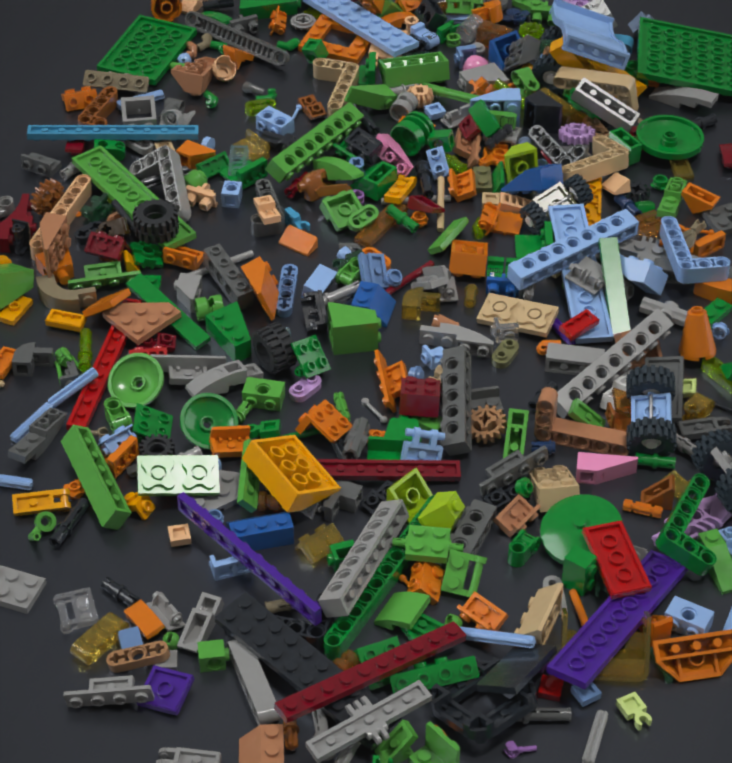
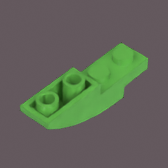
(672, 198)

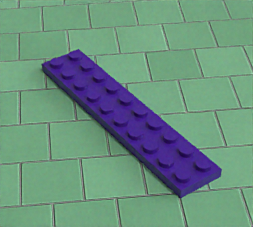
(614, 624)

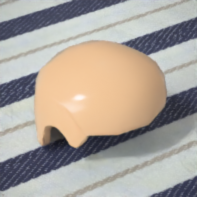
(224, 68)

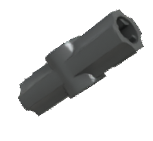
(356, 439)

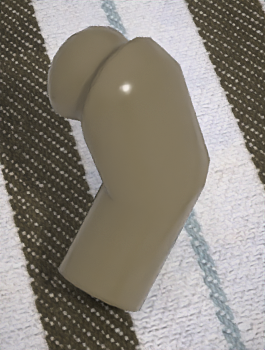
(205, 44)

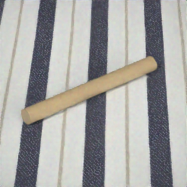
(440, 201)

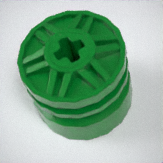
(412, 132)

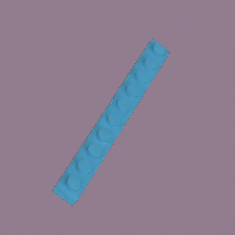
(113, 132)

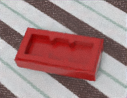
(579, 325)

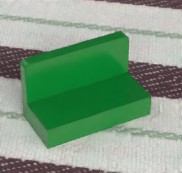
(385, 448)

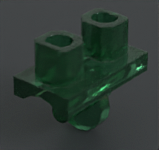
(99, 208)

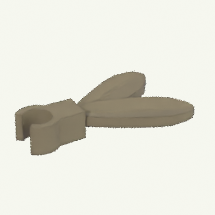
(691, 234)

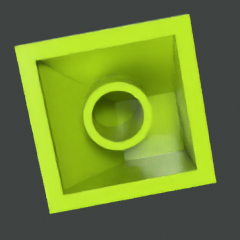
(519, 159)
(443, 511)

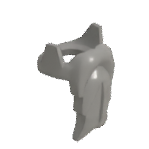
(181, 119)

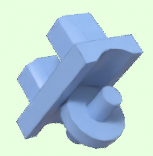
(438, 162)

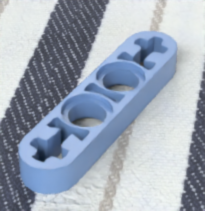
(287, 290)

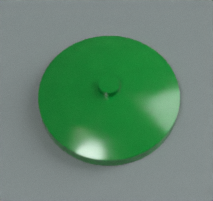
(670, 137)
(565, 520)

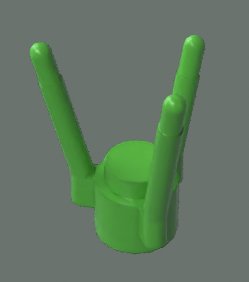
(62, 356)

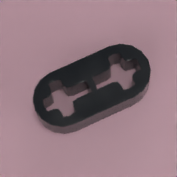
(83, 233)

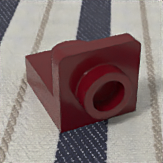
(469, 127)

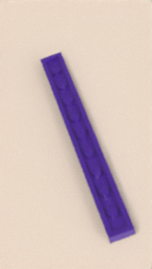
(250, 559)

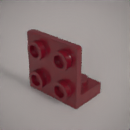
(106, 246)

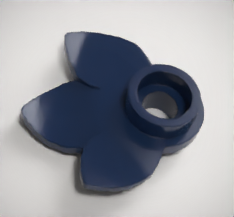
(516, 16)

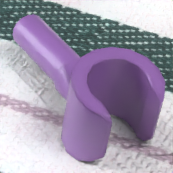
(513, 751)

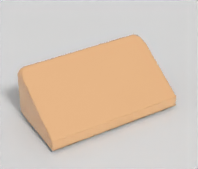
(617, 184)

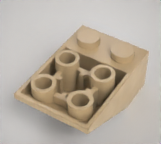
(552, 485)

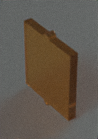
(621, 403)

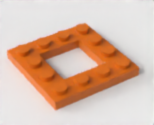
(337, 52)

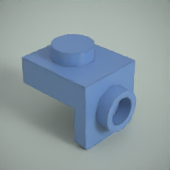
(463, 53)

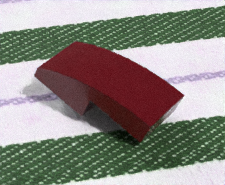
(75, 147)
(726, 152)
(162, 339)

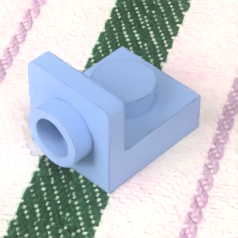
(431, 357)

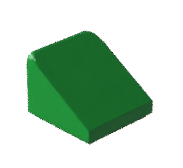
(645, 206)

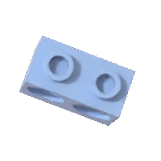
(274, 121)

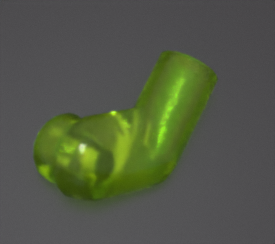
(477, 230)

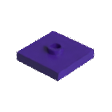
(169, 689)

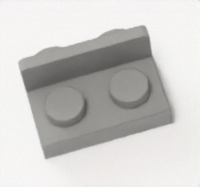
(433, 277)

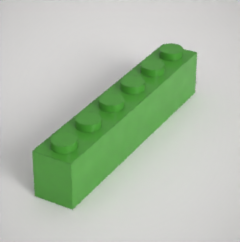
(95, 477)

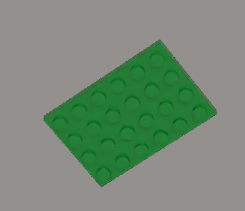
(147, 48)

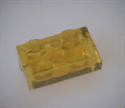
(257, 146)

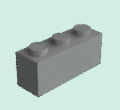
(570, 358)

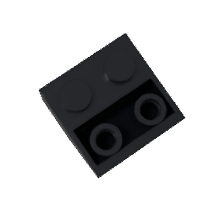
(542, 111)

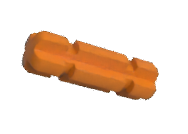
(642, 508)

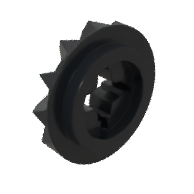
(642, 193)

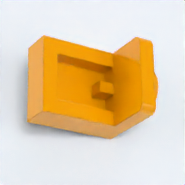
(141, 504)

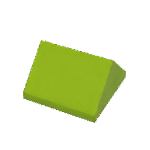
(412, 491)

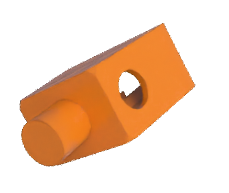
(64, 271)

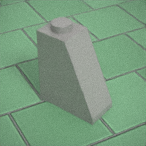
(490, 72)

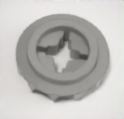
(297, 21)

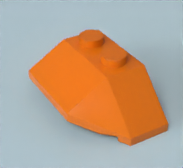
(695, 655)

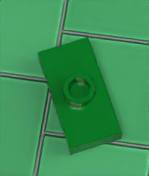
(214, 164)

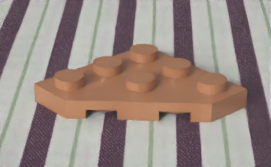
(141, 320)

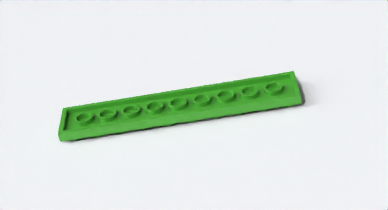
(123, 186)

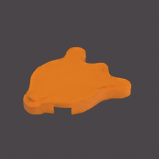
(494, 156)

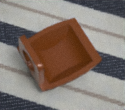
(616, 420)

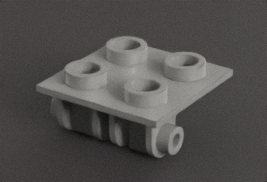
(587, 275)

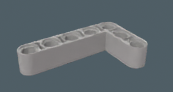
(168, 164)

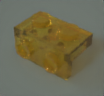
(317, 545)

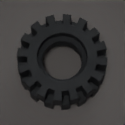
(157, 443)

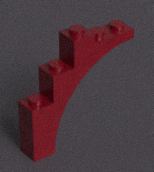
(22, 213)

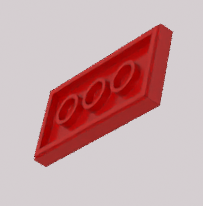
(616, 559)

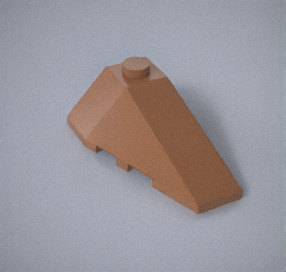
(194, 76)

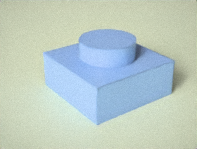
(434, 111)

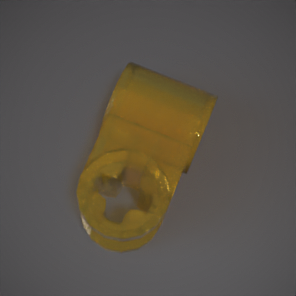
(698, 407)

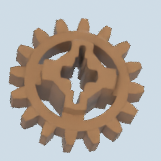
(488, 424)

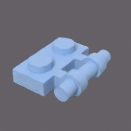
(422, 451)

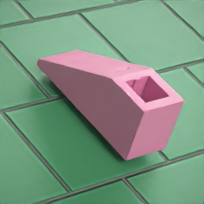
(394, 154)
(600, 468)

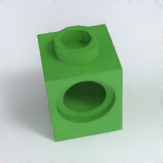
(212, 655)

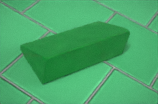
(497, 178)

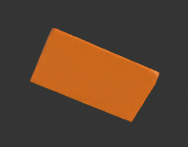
(299, 240)

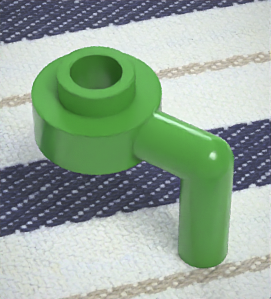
(51, 523)

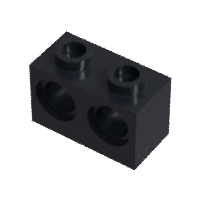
(431, 15)

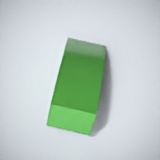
(337, 168)

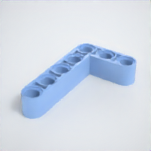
(684, 267)

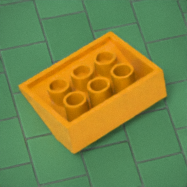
(289, 472)

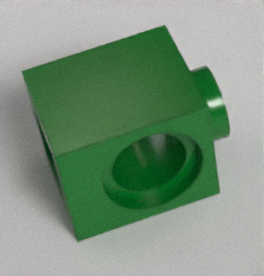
(314, 49)
(445, 136)

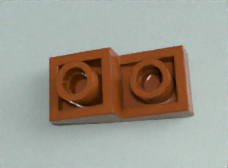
(311, 107)

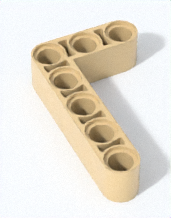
(342, 72)
(613, 83)
(606, 159)

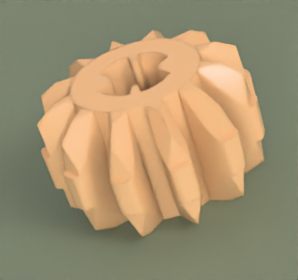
(423, 94)

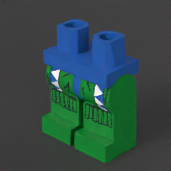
(497, 280)

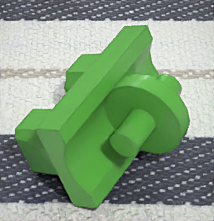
(541, 13)

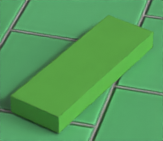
(448, 235)

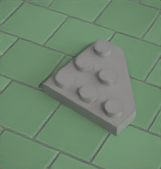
(228, 492)

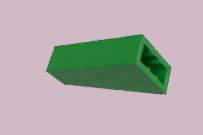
(264, 8)

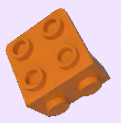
(326, 420)

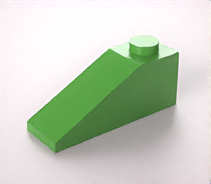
(371, 96)
(516, 431)
(722, 569)

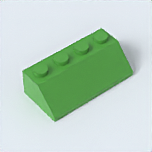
(414, 69)

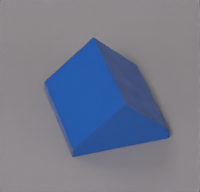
(500, 48)

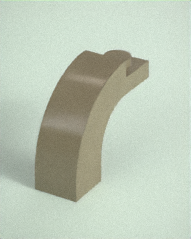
(62, 299)

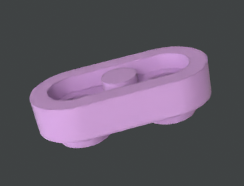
(305, 388)

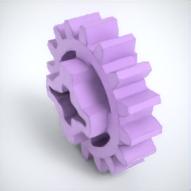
(576, 134)

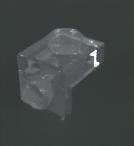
(504, 331)

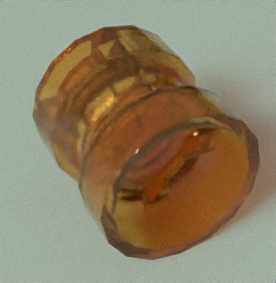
(267, 501)
(347, 660)

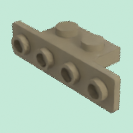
(122, 82)

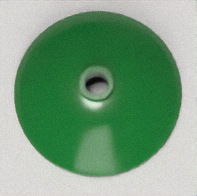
(208, 409)

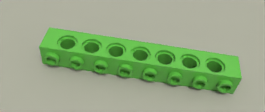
(314, 143)

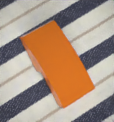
(397, 18)
(144, 618)

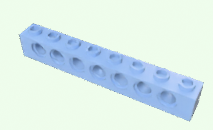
(570, 249)

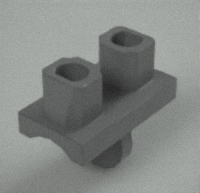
(246, 24)

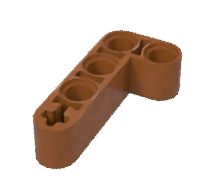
(99, 108)

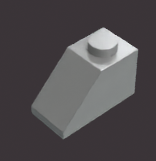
(188, 287)

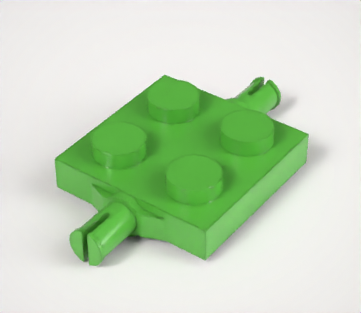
(427, 544)

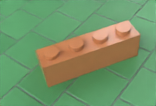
(263, 745)

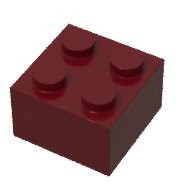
(419, 397)

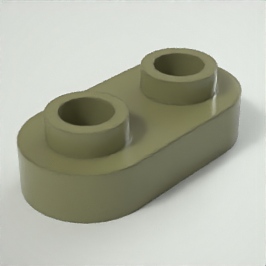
(505, 353)

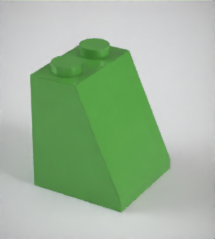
(14, 282)
(352, 329)

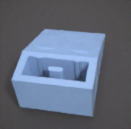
(502, 100)
(644, 274)

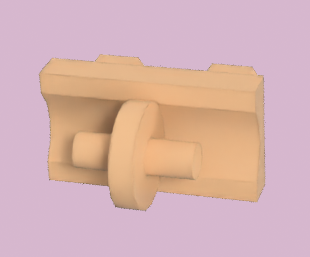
(202, 195)

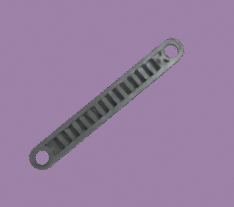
(237, 38)

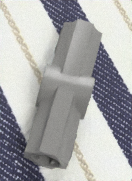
(669, 308)

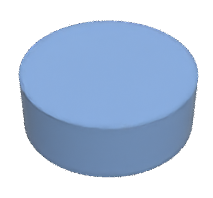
(208, 142)

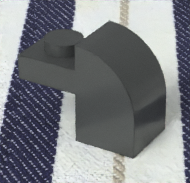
(29, 356)
(345, 499)

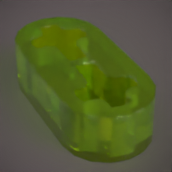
(253, 107)

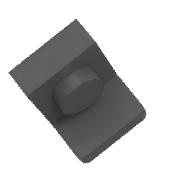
(70, 374)

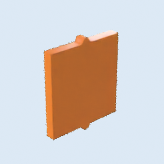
(508, 224)

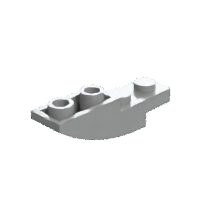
(452, 336)
(221, 377)

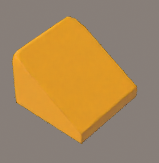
(129, 262)

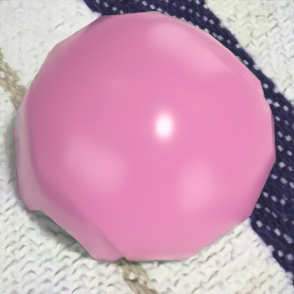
(474, 61)

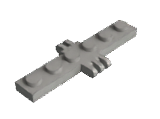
(643, 249)
(368, 721)

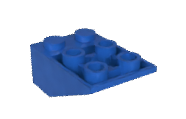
(535, 179)

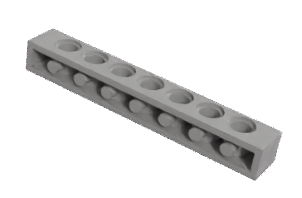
(657, 322)
(363, 559)

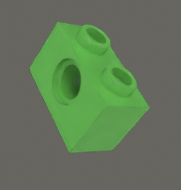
(264, 393)

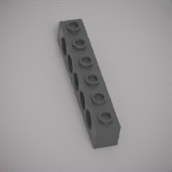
(456, 400)

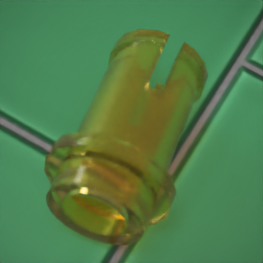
(470, 298)

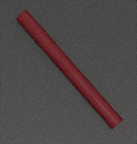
(410, 277)

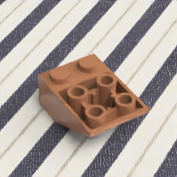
(54, 240)

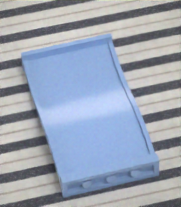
(589, 34)

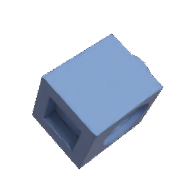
(231, 194)

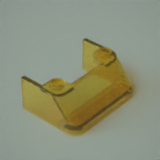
(628, 663)

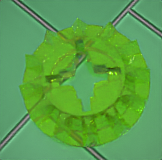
(536, 30)

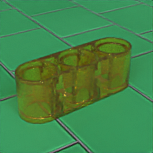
(98, 639)

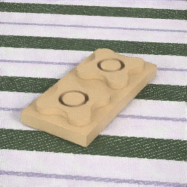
(531, 316)

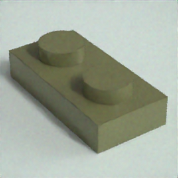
(483, 179)

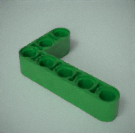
(672, 538)

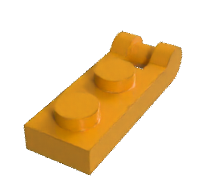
(400, 189)
(41, 501)

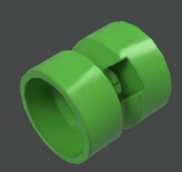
(205, 306)

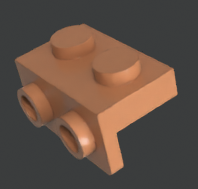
(514, 516)

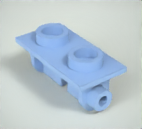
(109, 443)

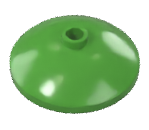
(131, 371)

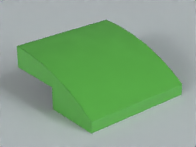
(402, 610)

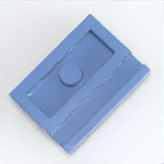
(373, 268)

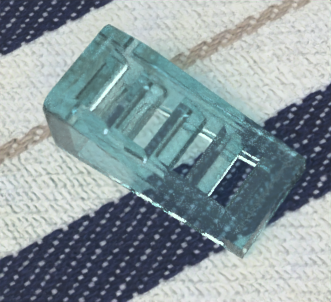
(238, 150)

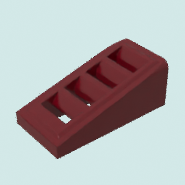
(423, 204)

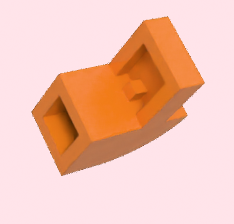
(490, 11)

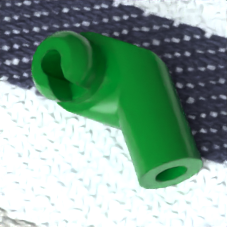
(271, 94)

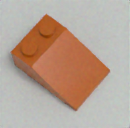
(468, 258)
(263, 284)

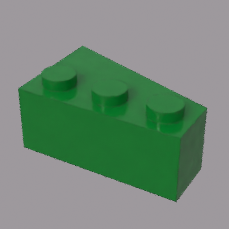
(230, 331)

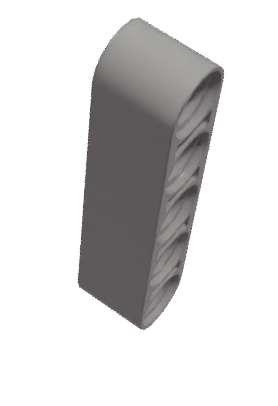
(253, 683)

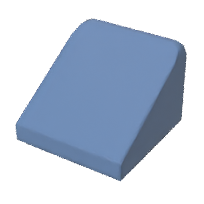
(129, 637)

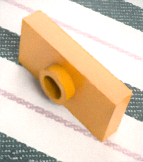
(15, 310)
(65, 320)

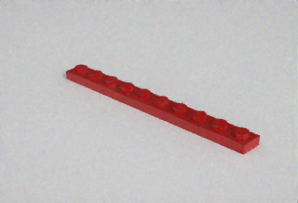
(93, 391)

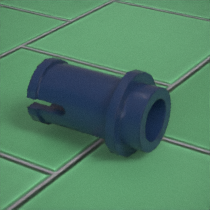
(549, 444)

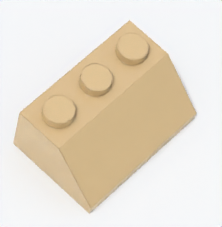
(542, 613)

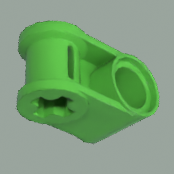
(525, 80)
(349, 273)
(116, 413)

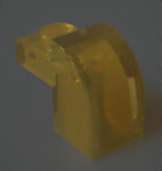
(416, 301)

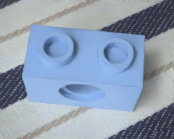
(689, 617)

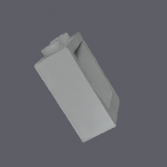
(138, 105)

